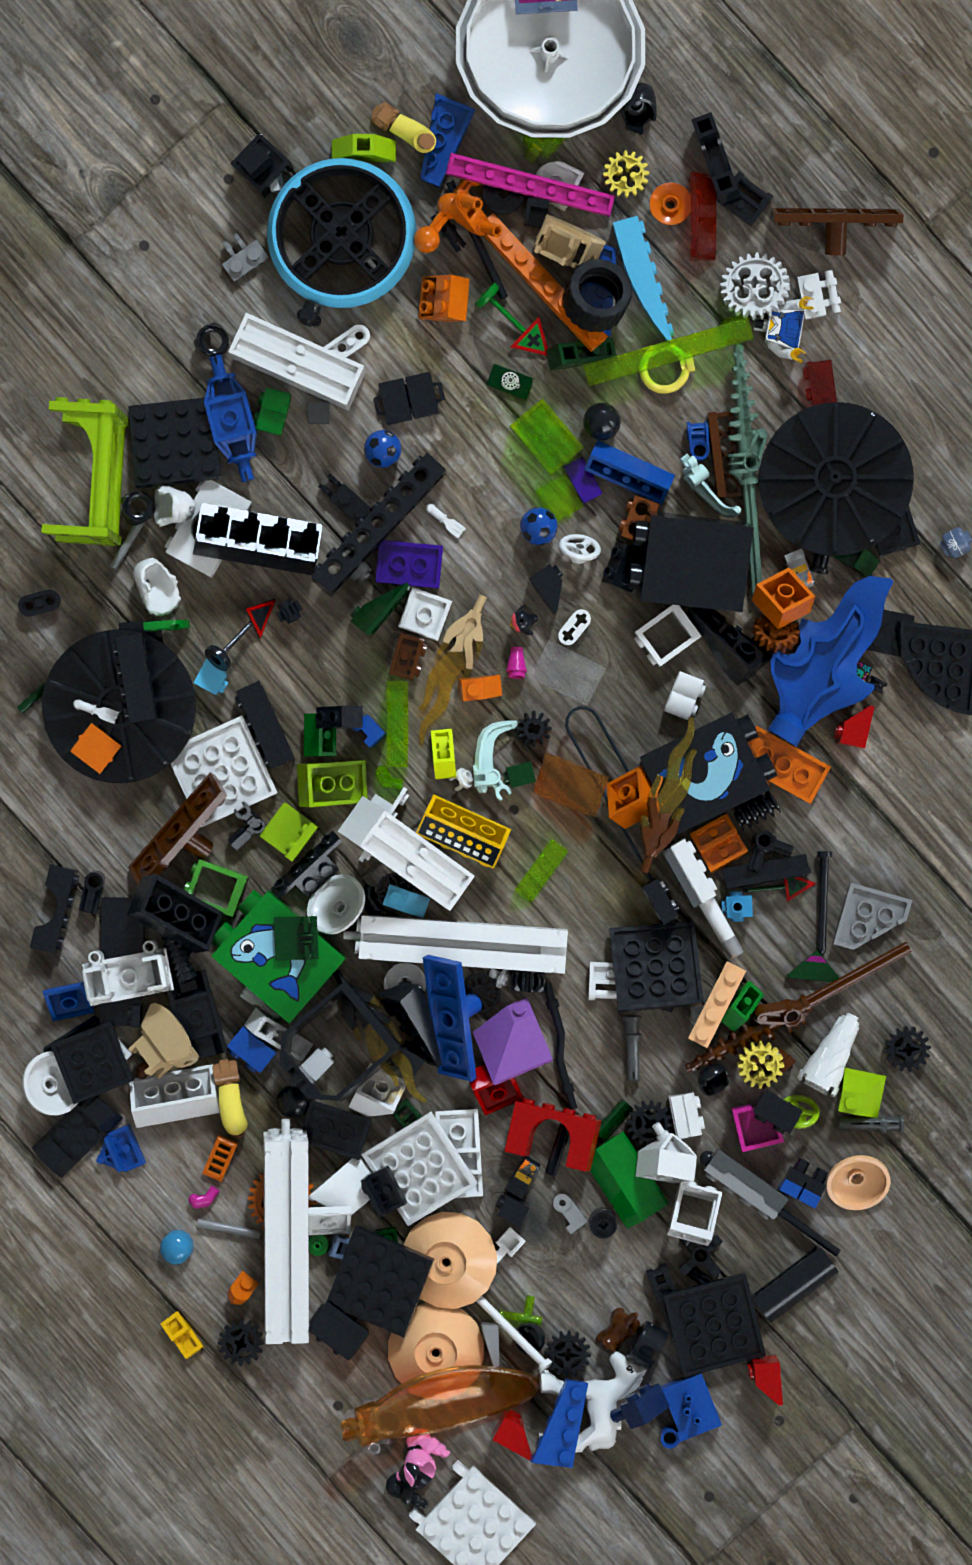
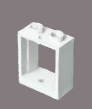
(684, 621)
(689, 1232)

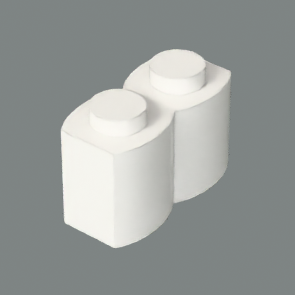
(684, 696)

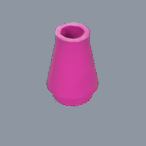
(516, 664)

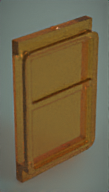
(570, 785)

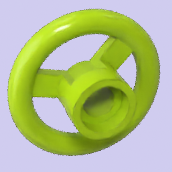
(802, 1123)

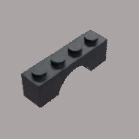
(716, 158)
(61, 883)

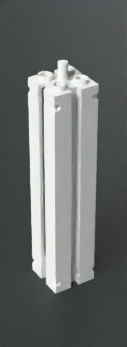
(467, 942)
(286, 1235)

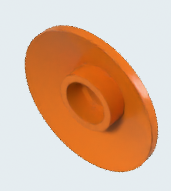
(670, 193)

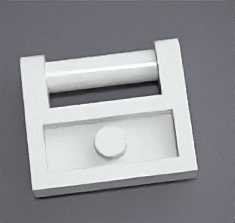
(601, 974)

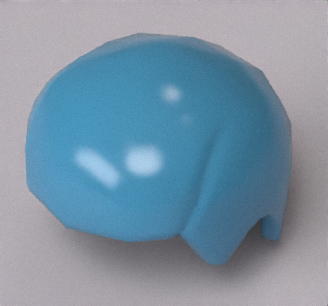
(176, 1247)

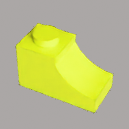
(443, 753)

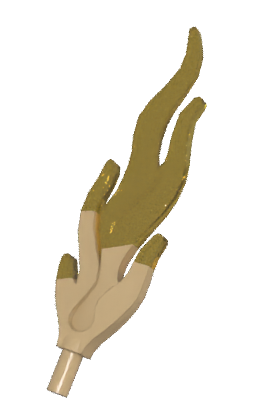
(455, 661)

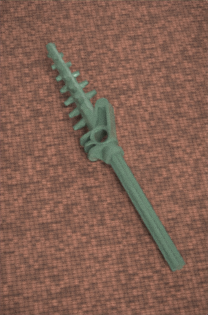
(750, 447)

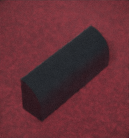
(794, 1284)

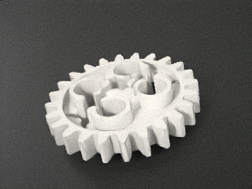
(756, 268)

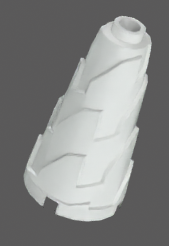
(827, 1064)

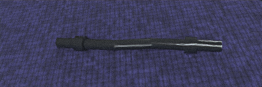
(567, 1087)

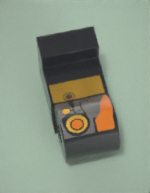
(522, 1177)

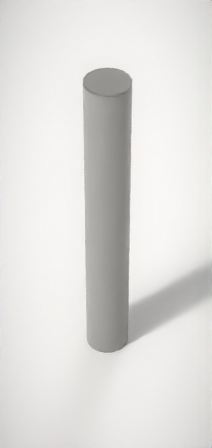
(126, 545)
(229, 1228)

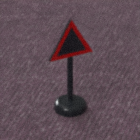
(258, 617)

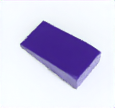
(582, 480)

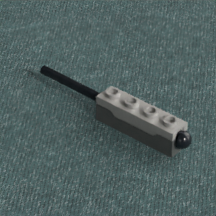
(755, 1192)

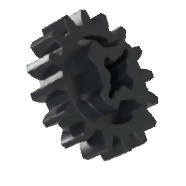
(906, 1039)
(641, 1130)
(232, 1337)
(568, 1344)

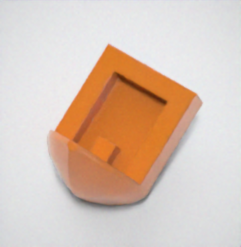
(241, 1289)

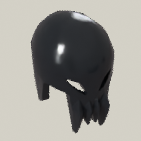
(640, 108)

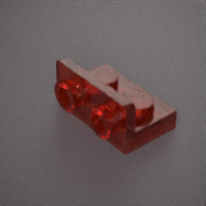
(820, 382)

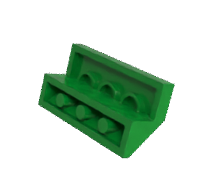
(615, 1172)

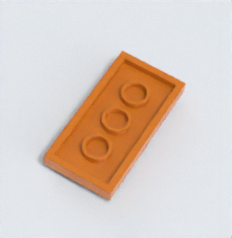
(796, 769)

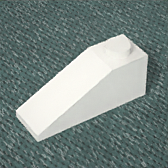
(272, 1030)

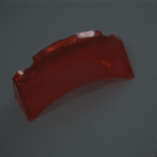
(702, 217)

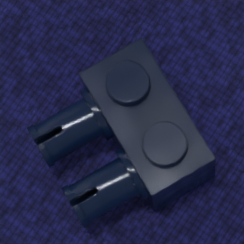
(641, 1406)

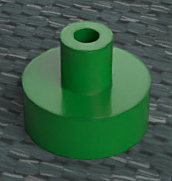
(323, 1244)

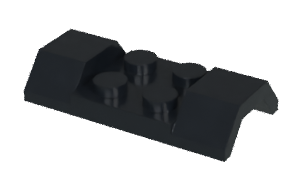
(198, 1015)
(76, 1134)

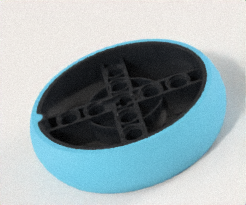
(300, 189)

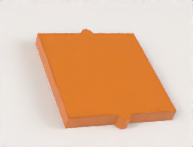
(95, 748)

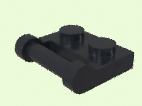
(745, 207)

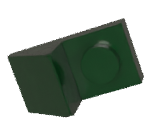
(861, 562)

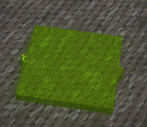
(559, 497)

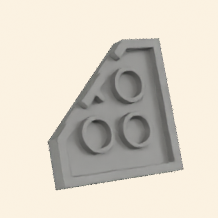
(868, 915)

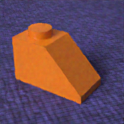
(479, 687)

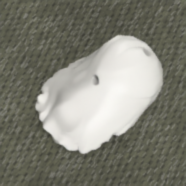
(172, 506)
(161, 591)

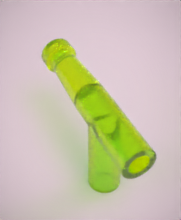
(527, 1315)

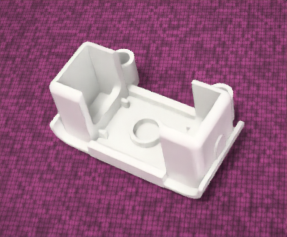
(127, 975)

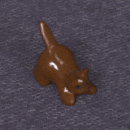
(620, 1328)

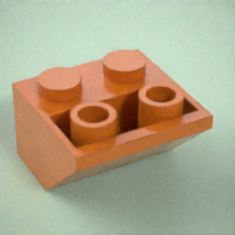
(444, 298)

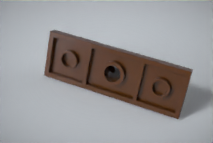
(836, 221)
(181, 830)

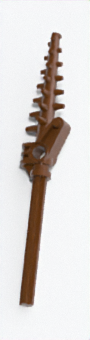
(791, 1012)

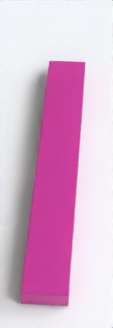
(529, 185)

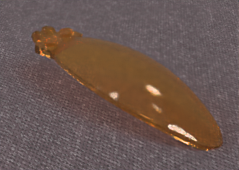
(440, 1402)

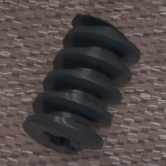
(755, 810)

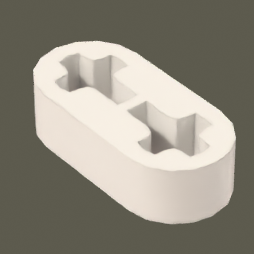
(570, 624)

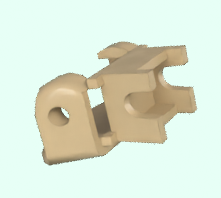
(561, 241)
(163, 1042)

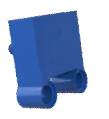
(690, 1408)

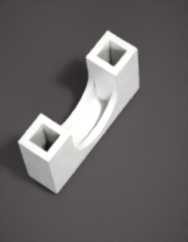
(182, 544)

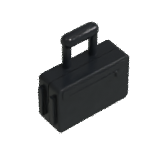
(338, 1330)

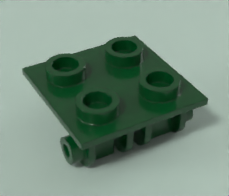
(296, 938)

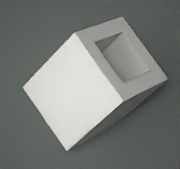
(318, 1062)

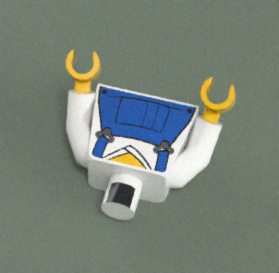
(785, 328)

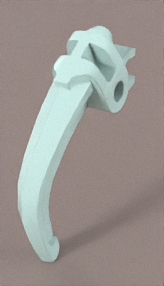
(695, 477)
(483, 769)

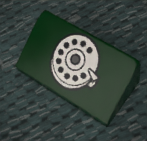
(510, 381)

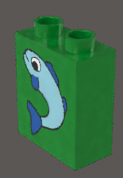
(250, 957)

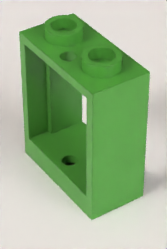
(237, 892)

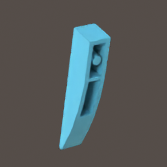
(641, 272)

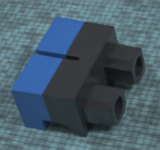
(795, 1179)

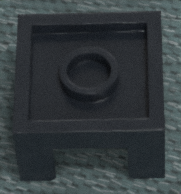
(268, 176)

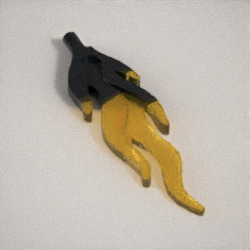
(376, 1046)

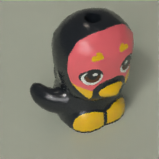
(528, 621)

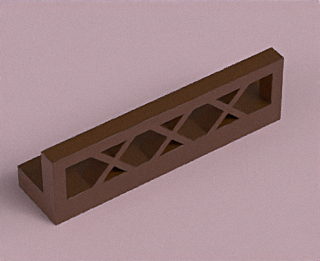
(717, 456)

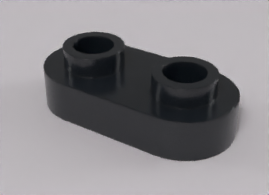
(39, 602)

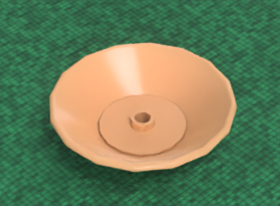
(470, 1256)
(435, 1328)

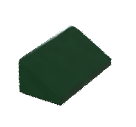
(614, 1119)

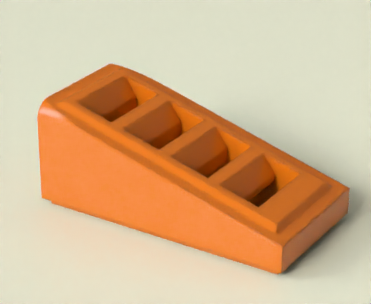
(227, 1142)

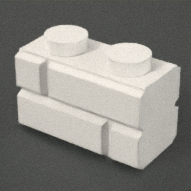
(685, 1114)

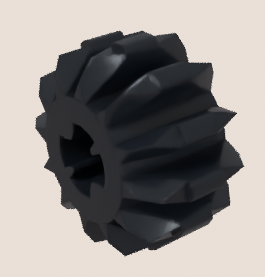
(535, 721)
(527, 981)

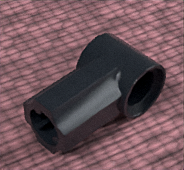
(91, 894)

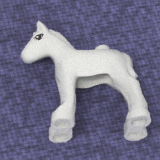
(600, 1400)

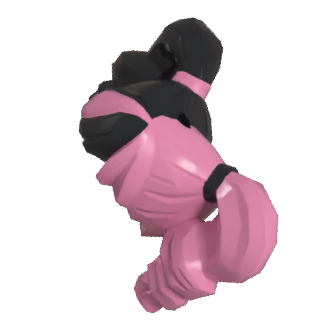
(416, 1470)

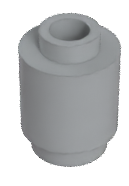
(361, 573)

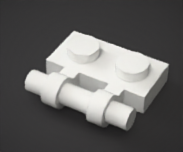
(811, 286)

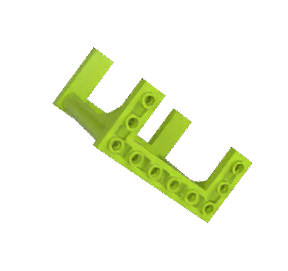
(106, 431)

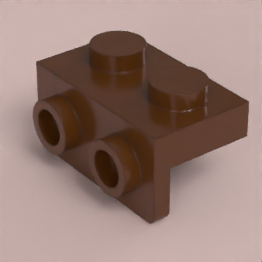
(407, 657)

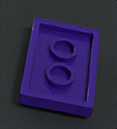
(409, 563)

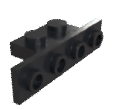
(311, 870)

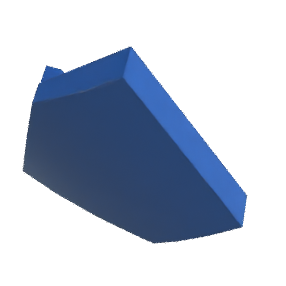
(121, 1150)

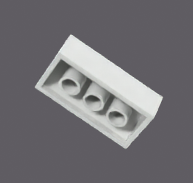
(174, 1096)

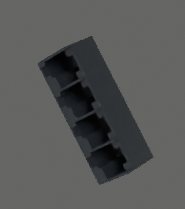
(257, 539)

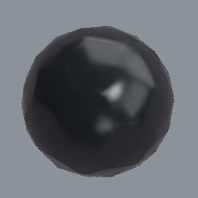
(601, 421)

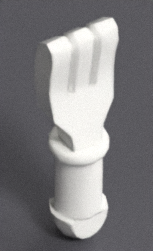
(451, 525)
(103, 713)
(251, 998)

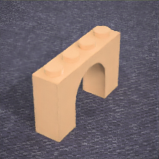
(717, 1004)

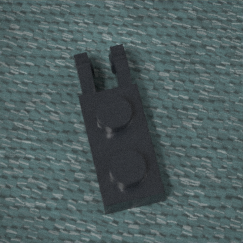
(346, 500)

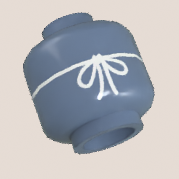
(956, 542)

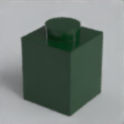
(519, 775)

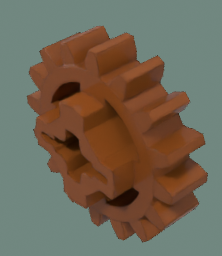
(773, 637)

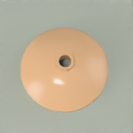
(858, 1190)

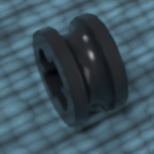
(878, 684)

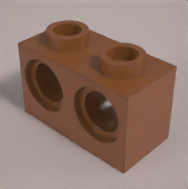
(633, 516)

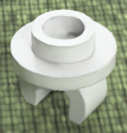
(464, 777)
(502, 978)

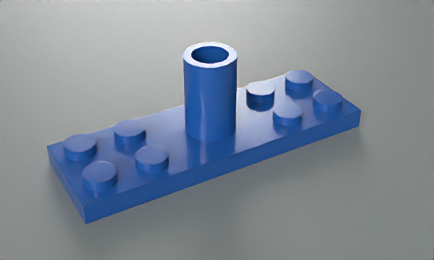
(450, 1016)

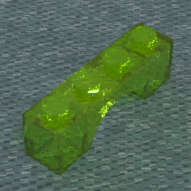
(397, 724)

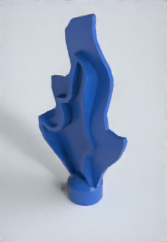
(824, 667)

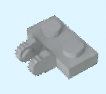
(245, 260)

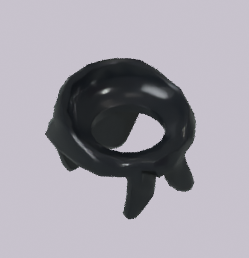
(199, 341)
(130, 517)

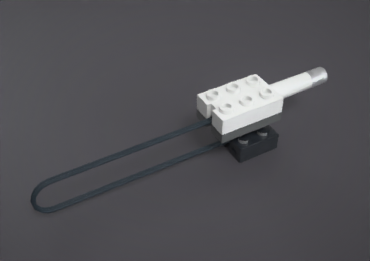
(685, 869)

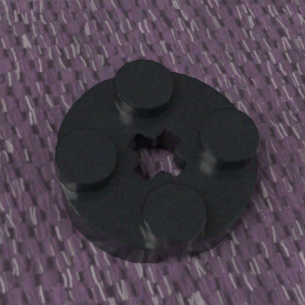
(499, 205)

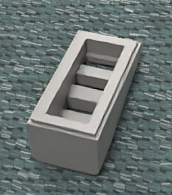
(491, 1336)

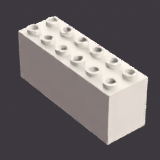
(297, 361)
(406, 853)

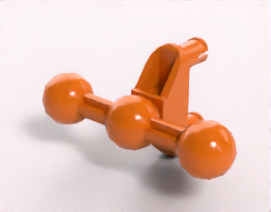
(465, 211)

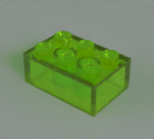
(546, 437)

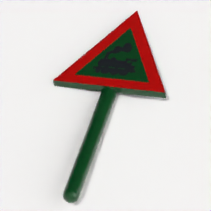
(792, 887)

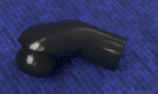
(370, 904)

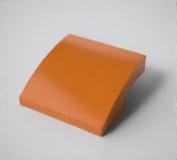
(719, 843)

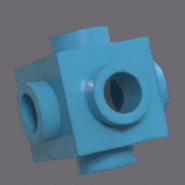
(744, 910)

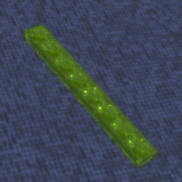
(668, 352)

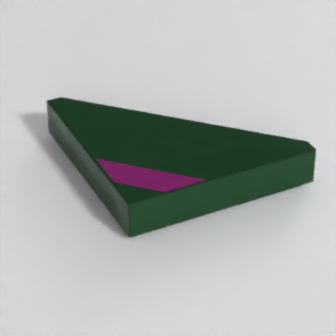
(814, 968)

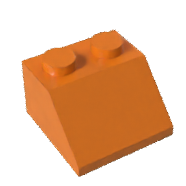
(628, 797)

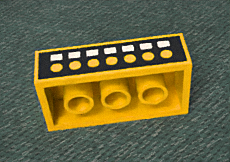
(463, 831)

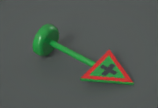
(531, 339)

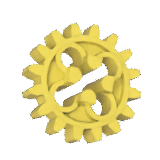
(637, 178)
(771, 1065)

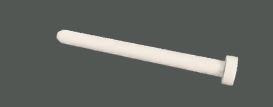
(519, 1339)

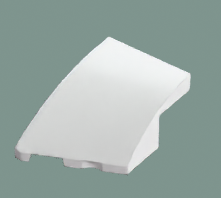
(344, 1187)

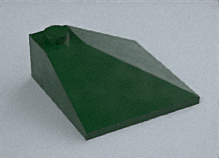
(375, 612)

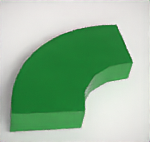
(167, 625)

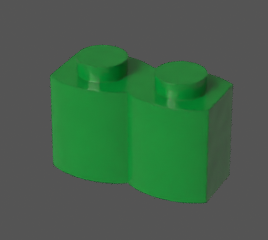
(273, 411)

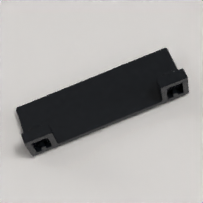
(120, 937)

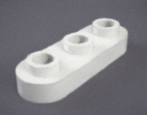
(349, 340)

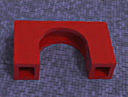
(582, 1131)

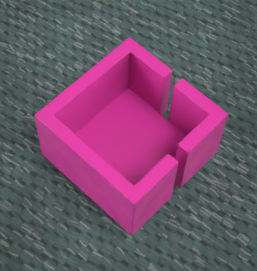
(751, 1132)

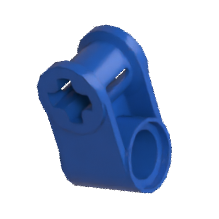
(698, 437)

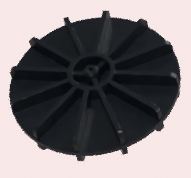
(836, 479)
(90, 675)

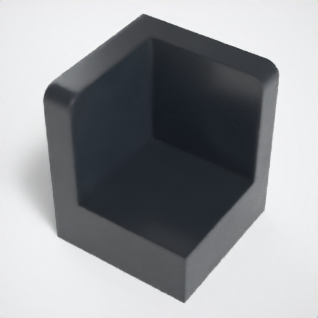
(535, 212)

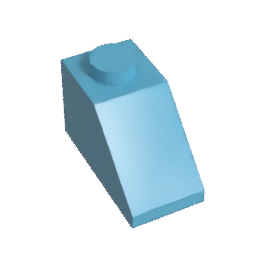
(211, 678)
(406, 901)

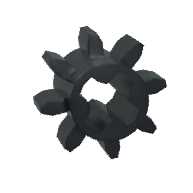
(289, 611)

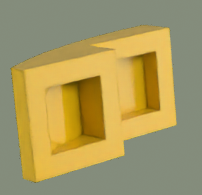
(182, 1335)

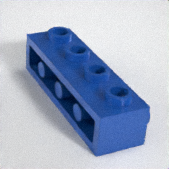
(629, 472)

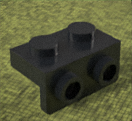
(618, 566)
(383, 1191)

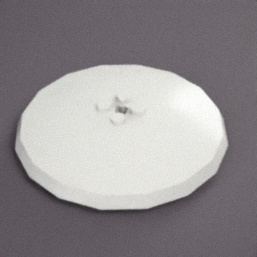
(558, 92)

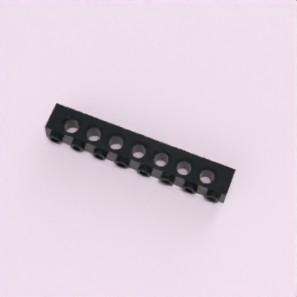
(332, 582)

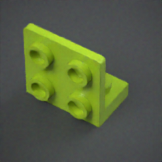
(289, 831)

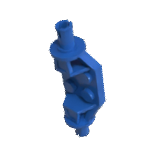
(230, 418)

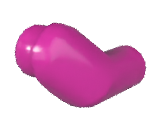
(203, 1200)

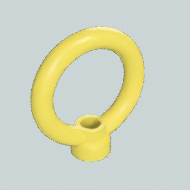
(686, 365)

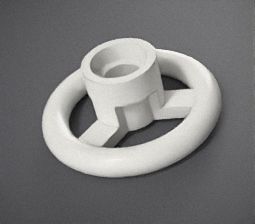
(578, 550)

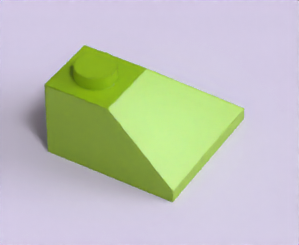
(860, 1093)

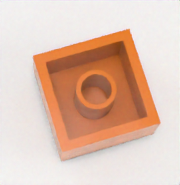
(783, 598)

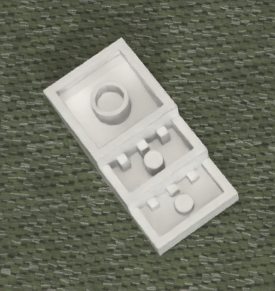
(463, 1132)

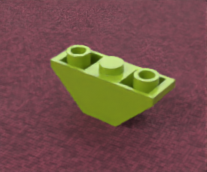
(365, 148)

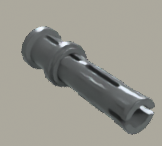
(632, 1036)
(883, 1127)

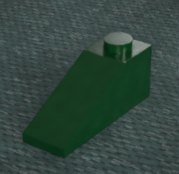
(577, 354)

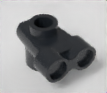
(309, 315)

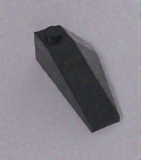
(733, 650)
(413, 1012)

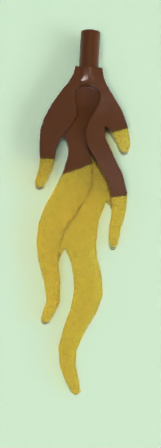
(657, 833)

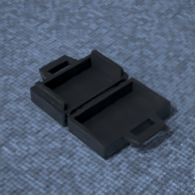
(418, 396)

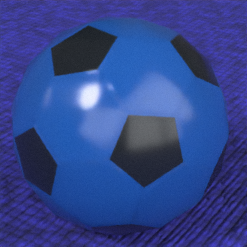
(382, 448)
(538, 526)

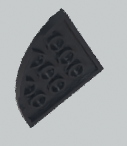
(939, 663)

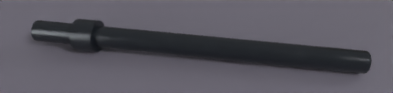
(484, 254)

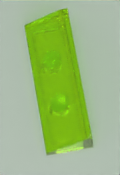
(541, 870)

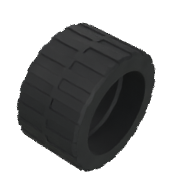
(605, 274)

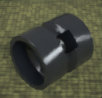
(602, 1223)

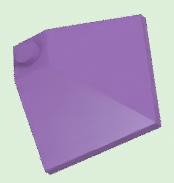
(512, 1042)

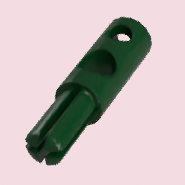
(27, 703)

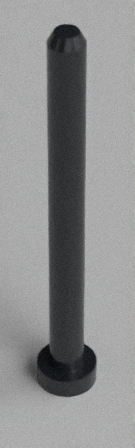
(823, 898)

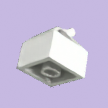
(666, 1159)

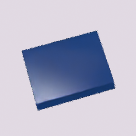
(67, 1001)

